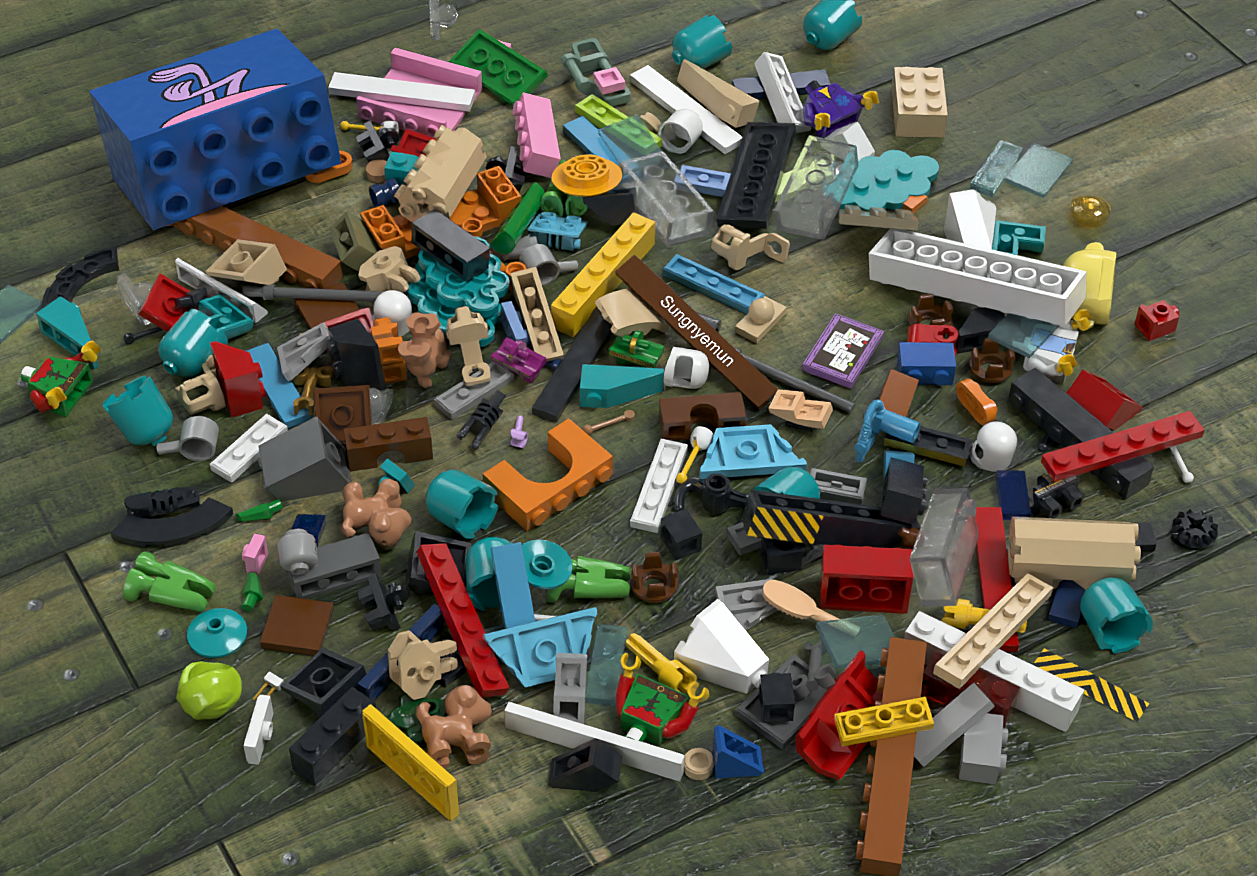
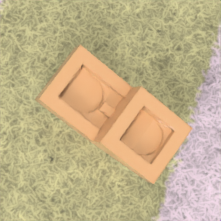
(794, 408)

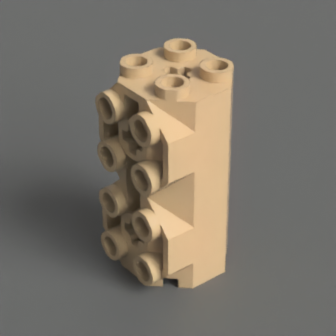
(441, 174)
(1072, 550)

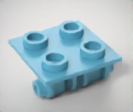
(567, 228)

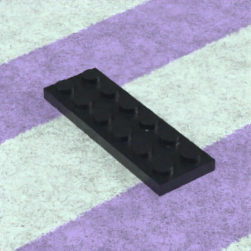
(756, 175)

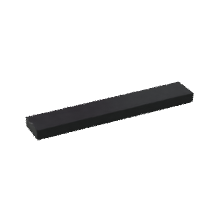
(568, 374)

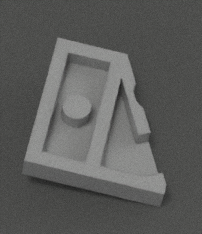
(302, 350)
(745, 602)

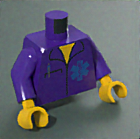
(834, 107)

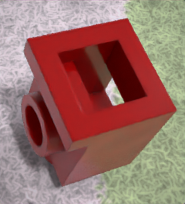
(1162, 319)

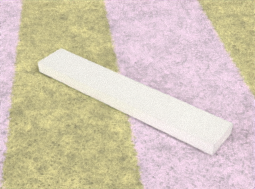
(402, 91)
(674, 99)
(574, 734)

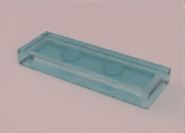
(996, 168)
(606, 664)

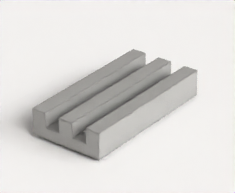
(836, 489)

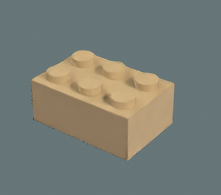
(919, 102)

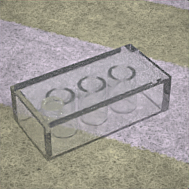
(816, 187)
(667, 198)
(945, 547)

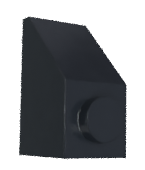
(614, 205)
(977, 328)
(586, 767)

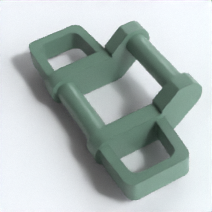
(578, 65)

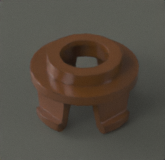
(927, 310)
(1001, 362)
(654, 569)

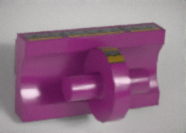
(519, 359)

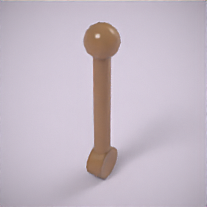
(629, 415)

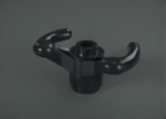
(715, 494)

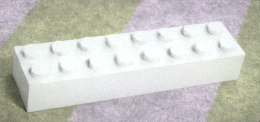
(978, 276)

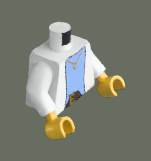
(1056, 354)

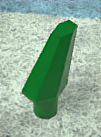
(260, 512)
(252, 592)

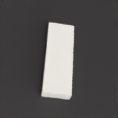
(245, 449)

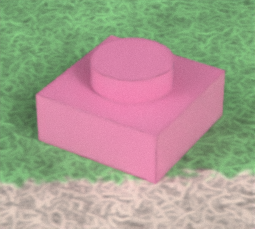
(609, 80)
(255, 554)

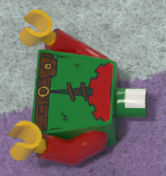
(61, 381)
(652, 709)

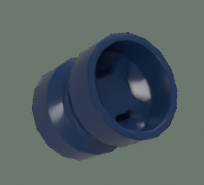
(384, 193)

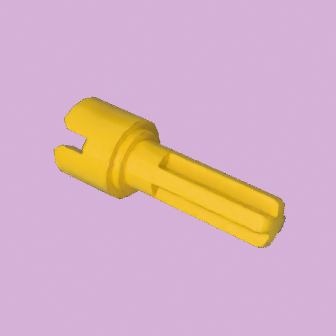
(965, 614)
(670, 673)

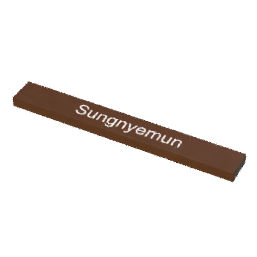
(697, 332)

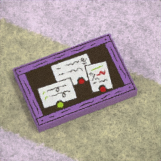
(843, 351)

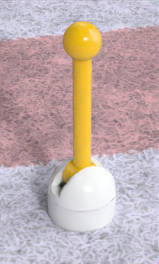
(387, 124)
(700, 440)

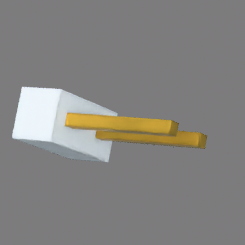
(272, 680)

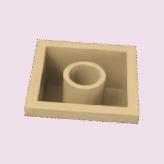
(249, 263)

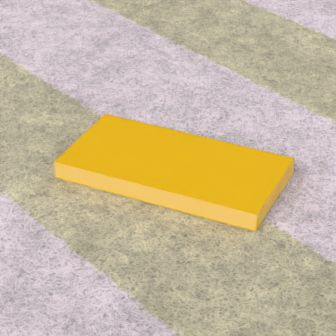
(411, 763)

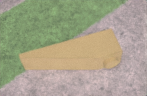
(717, 95)
(536, 313)

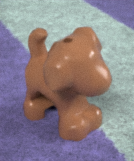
(427, 348)
(381, 512)
(463, 710)

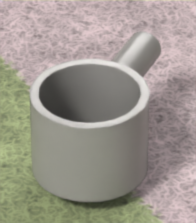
(547, 267)
(196, 441)

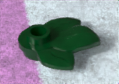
(406, 718)

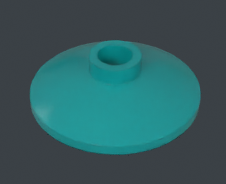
(549, 557)
(219, 641)

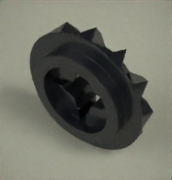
(1194, 538)

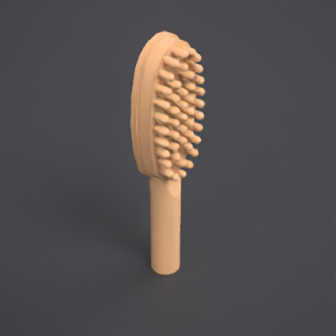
(793, 601)

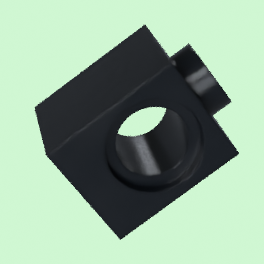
(681, 534)
(781, 555)
(776, 697)

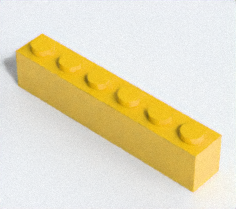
(598, 277)

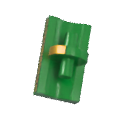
(636, 350)

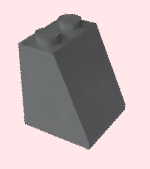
(304, 462)

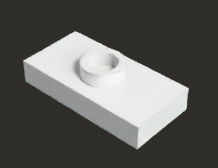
(259, 729)

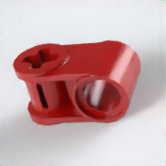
(932, 334)

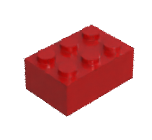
(865, 579)

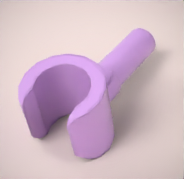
(519, 437)

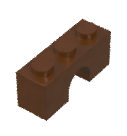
(680, 413)
(368, 442)

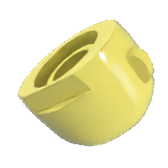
(1099, 280)

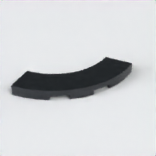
(75, 276)
(174, 530)

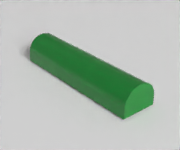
(518, 220)

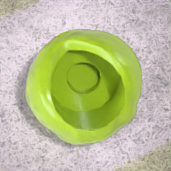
(208, 689)

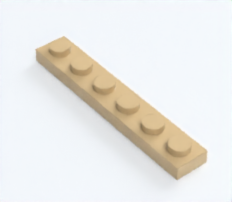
(992, 631)

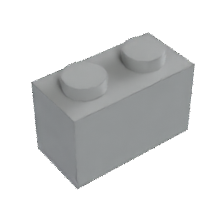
(981, 750)

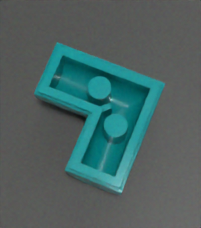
(1012, 236)
(225, 316)

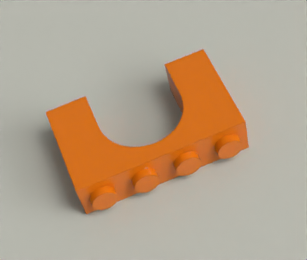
(534, 502)

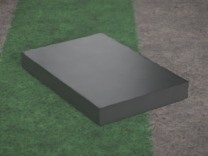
(781, 732)

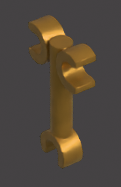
(310, 377)

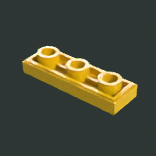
(867, 723)

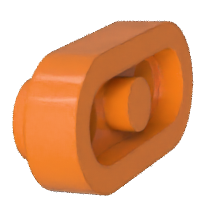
(334, 171)
(976, 401)

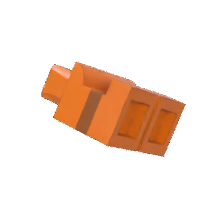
(388, 340)

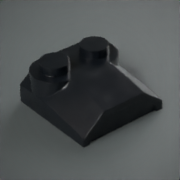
(416, 577)
(324, 680)

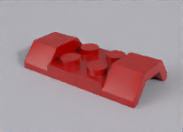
(819, 738)

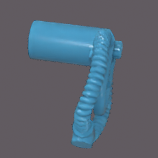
(879, 419)

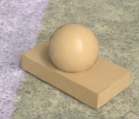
(762, 317)

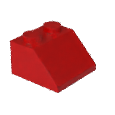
(238, 379)
(1103, 400)

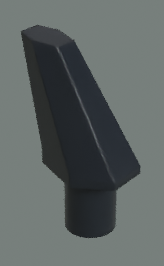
(191, 298)

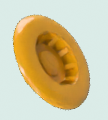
(586, 176)

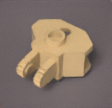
(389, 271)
(419, 663)

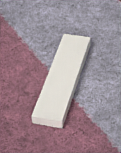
(658, 486)

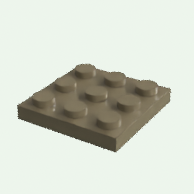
(877, 218)

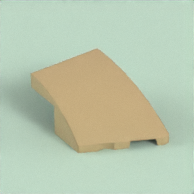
(629, 313)

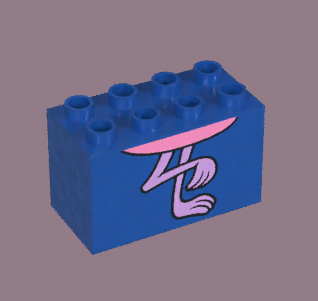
(216, 127)

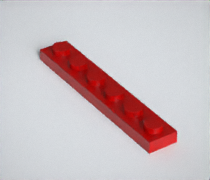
(1122, 446)
(462, 620)

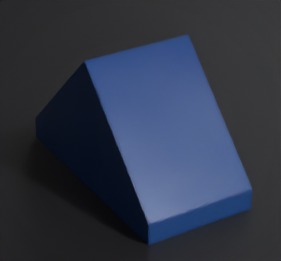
(735, 755)

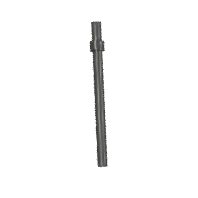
(270, 292)
(800, 385)

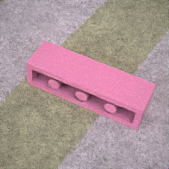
(536, 135)

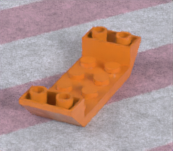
(488, 203)

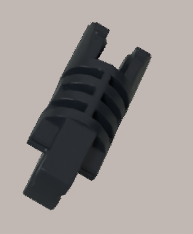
(483, 419)
(162, 502)

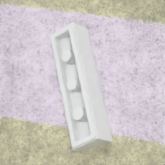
(780, 90)
(198, 279)

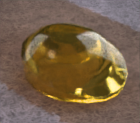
(1091, 210)

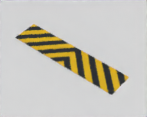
(1093, 685)

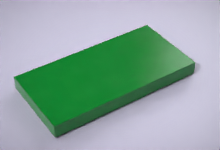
(502, 69)

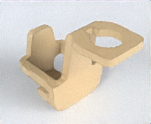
(744, 247)
(467, 329)
(212, 400)

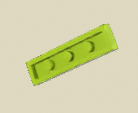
(603, 114)

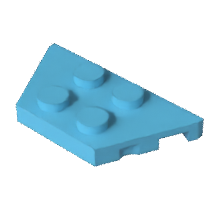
(748, 452)
(532, 647)

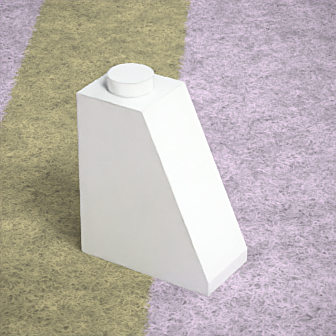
(970, 219)
(722, 651)

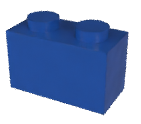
(927, 362)

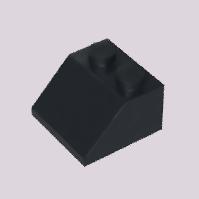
(355, 355)

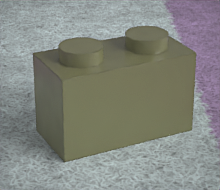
(353, 240)

